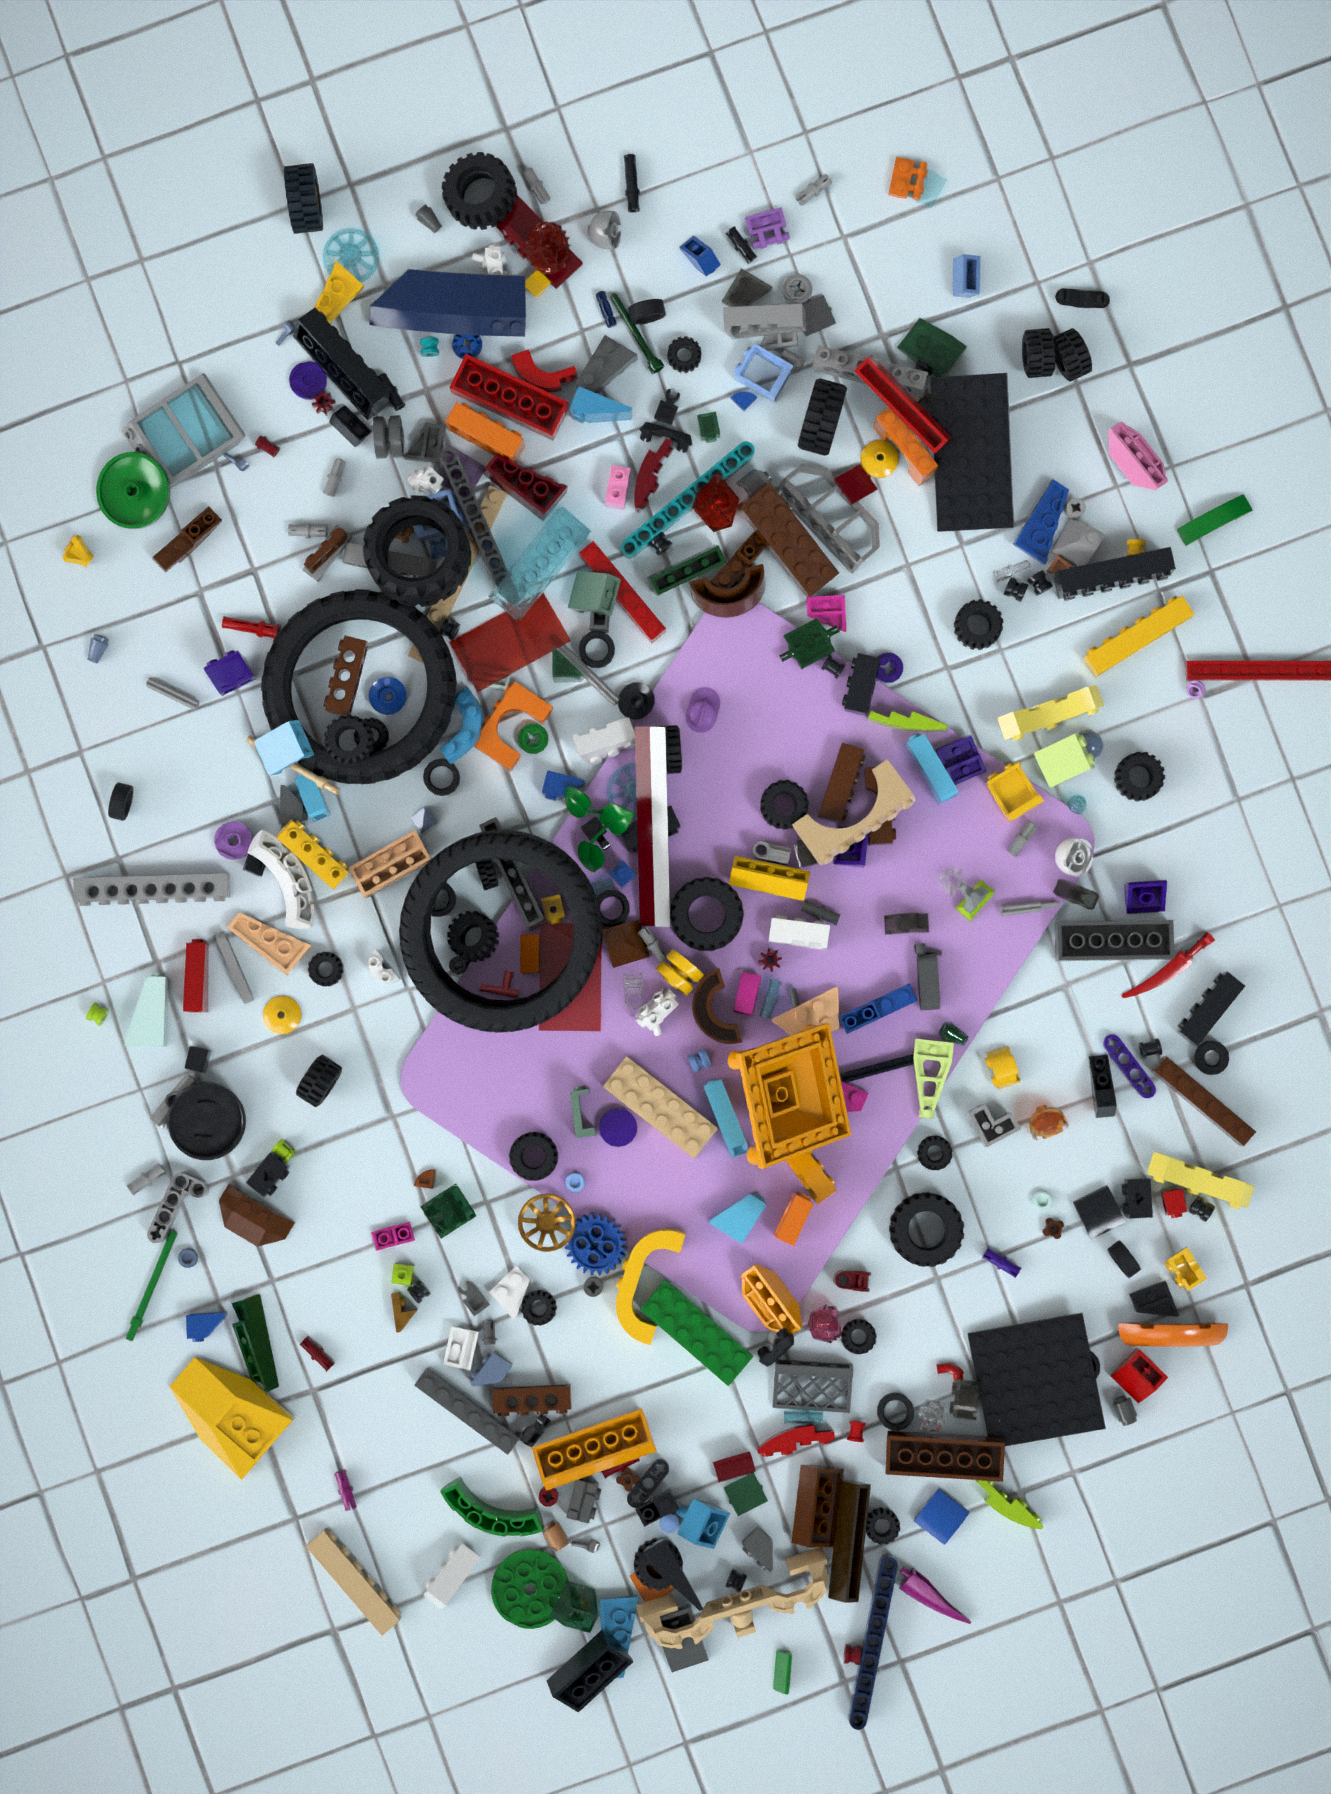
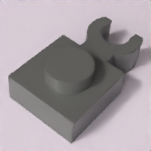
(475, 1300)

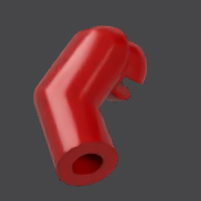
(951, 1368)

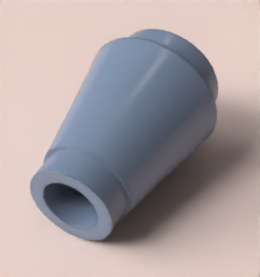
(97, 647)

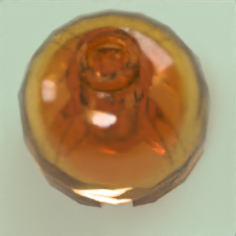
(1047, 1122)

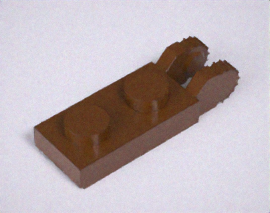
(325, 550)

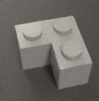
(992, 1130)

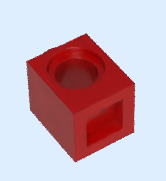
(1174, 1202)

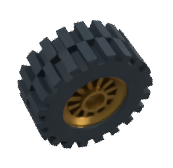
(303, 198)

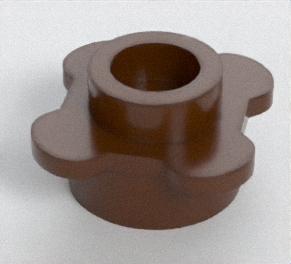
(1058, 1228)
(627, 1474)

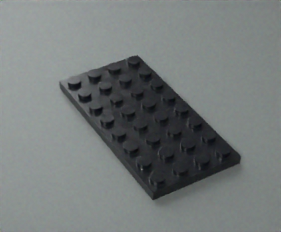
(976, 463)

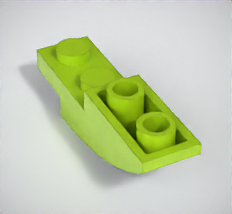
(1013, 1510)

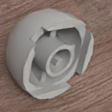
(604, 230)

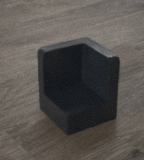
(197, 1059)

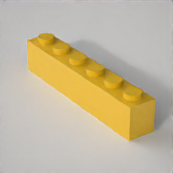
(1137, 637)

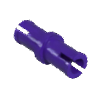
(1001, 1262)

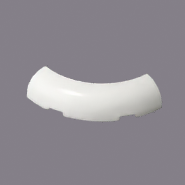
(290, 876)

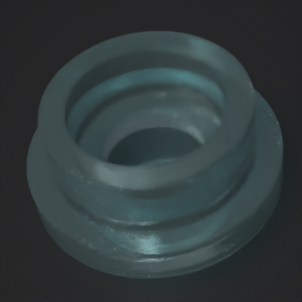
(1080, 801)

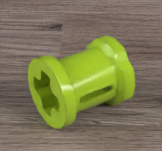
(283, 1150)

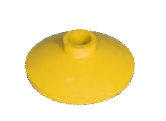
(878, 468)
(291, 1019)

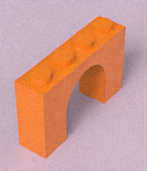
(920, 462)
(516, 699)
(793, 1218)

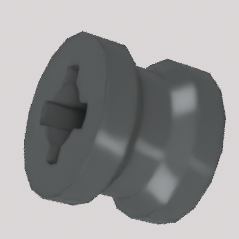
(593, 1286)

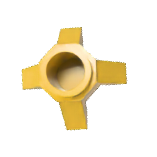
(77, 552)

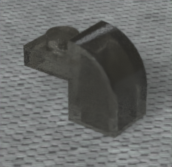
(906, 923)

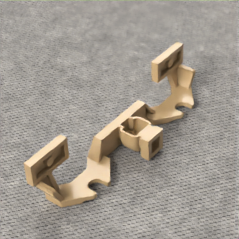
(738, 1605)

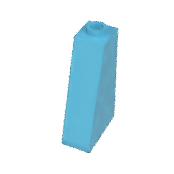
(931, 768)
(726, 1118)

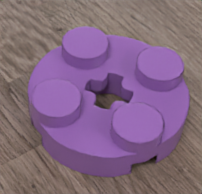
(229, 830)

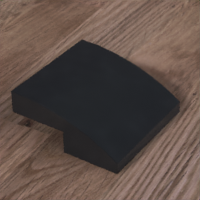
(1099, 1212)

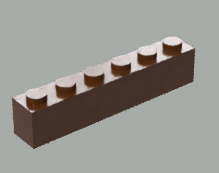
(1203, 1101)

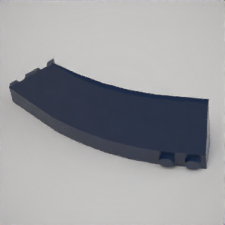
(453, 304)

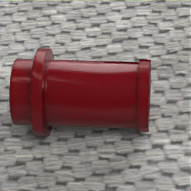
(267, 446)

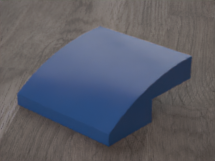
(941, 1516)

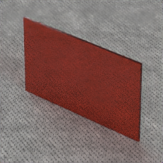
(508, 644)
(585, 1009)

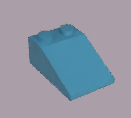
(596, 408)

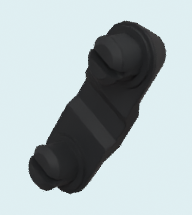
(1082, 298)
(683, 439)
(786, 1341)

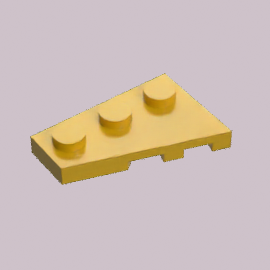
(338, 292)

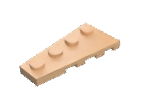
(273, 945)

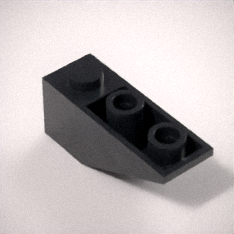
(1102, 1086)

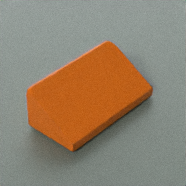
(530, 953)

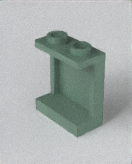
(594, 592)
(577, 1114)

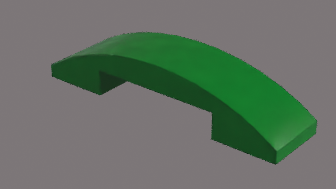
(1214, 519)

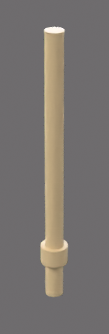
(321, 782)

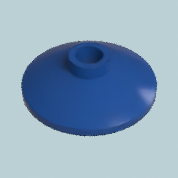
(380, 689)

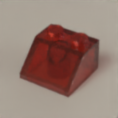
(716, 504)

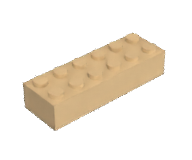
(660, 1107)

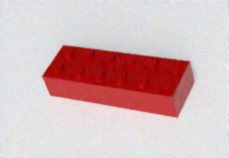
(509, 397)

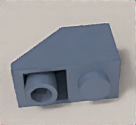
(493, 1371)

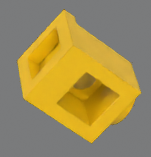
(555, 901)

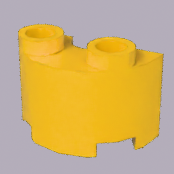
(1003, 1068)
(1186, 1269)

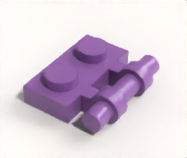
(766, 222)

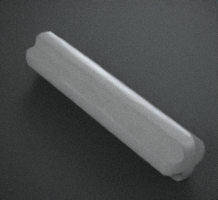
(172, 693)

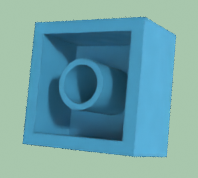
(702, 1522)

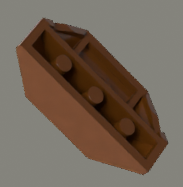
(252, 1218)

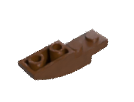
(188, 540)
(742, 559)

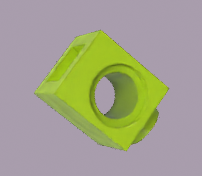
(402, 1274)

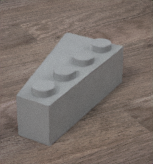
(764, 320)

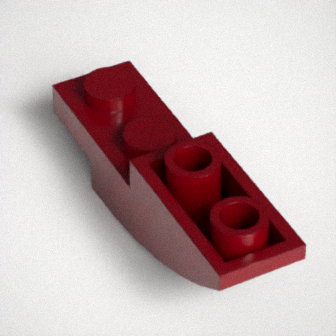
(646, 480)

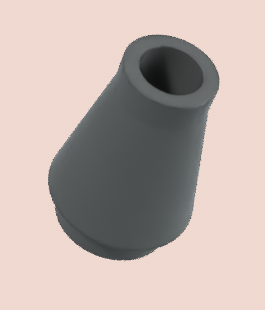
(428, 218)

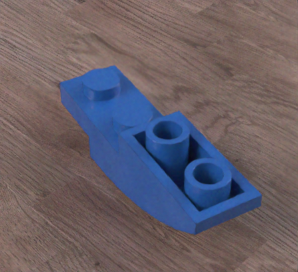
(878, 1008)

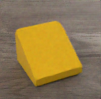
(537, 283)

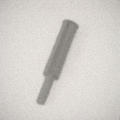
(1027, 907)

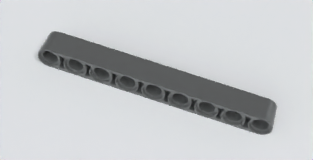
(470, 520)

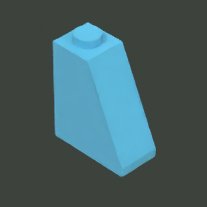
(312, 798)
(740, 1217)

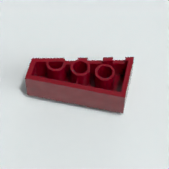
(530, 489)

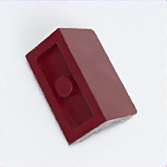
(734, 1466)

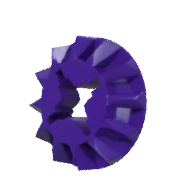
(896, 663)

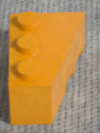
(812, 1176)

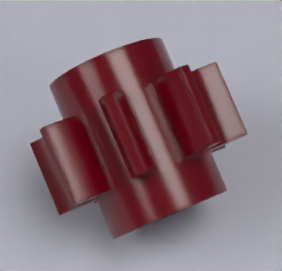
(328, 405)
(765, 960)

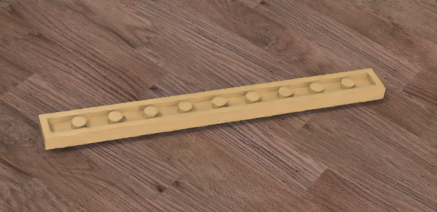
(439, 612)

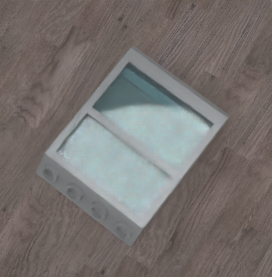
(185, 430)

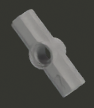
(159, 1117)

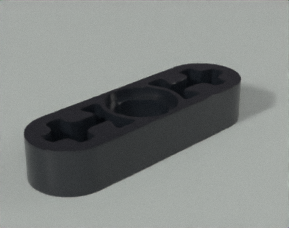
(661, 1475)

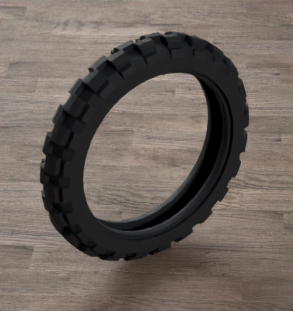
(373, 606)

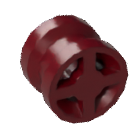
(545, 1495)
(852, 1654)

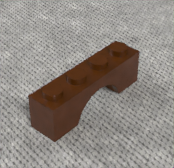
(885, 834)

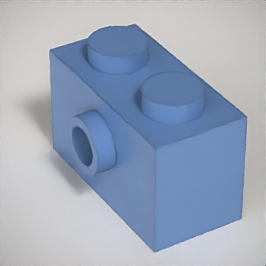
(966, 276)

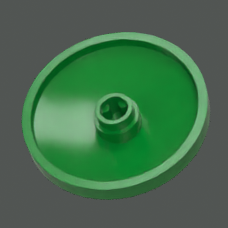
(133, 490)

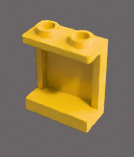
(1013, 791)

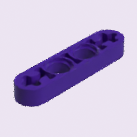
(1131, 1064)

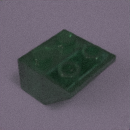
(448, 1211)
(576, 1607)

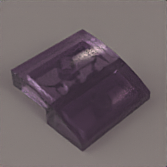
(471, 467)

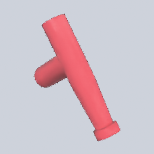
(505, 989)

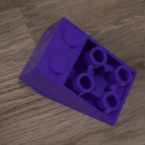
(229, 672)

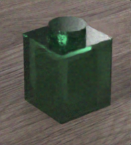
(708, 427)

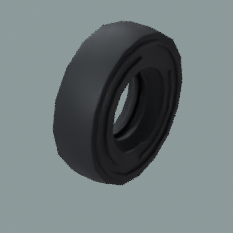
(1200, 1060)

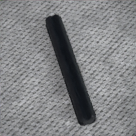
(877, 1068)

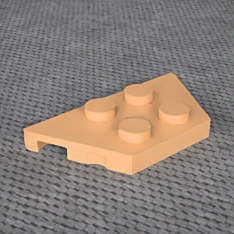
(816, 1011)

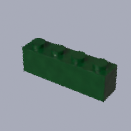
(686, 570)

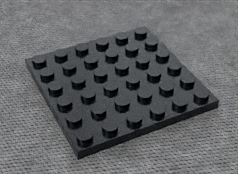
(1037, 1380)

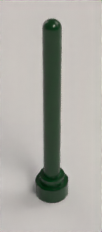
(654, 363)

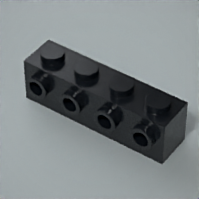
(1210, 1008)

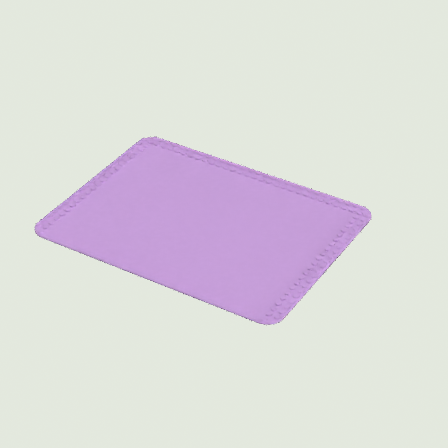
(767, 730)

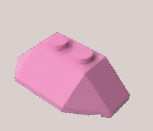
(1136, 457)

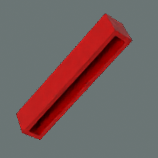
(902, 404)
(626, 595)

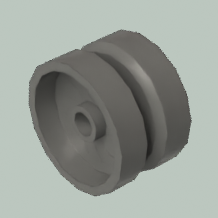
(391, 436)

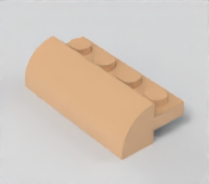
(390, 864)

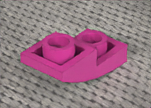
(747, 993)
(392, 1236)

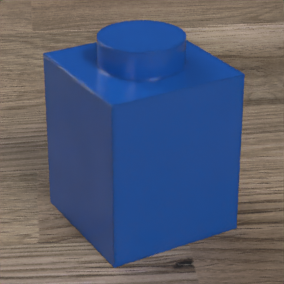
(622, 874)

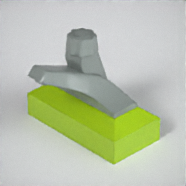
(974, 899)

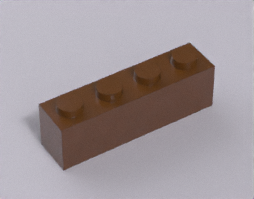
(841, 783)

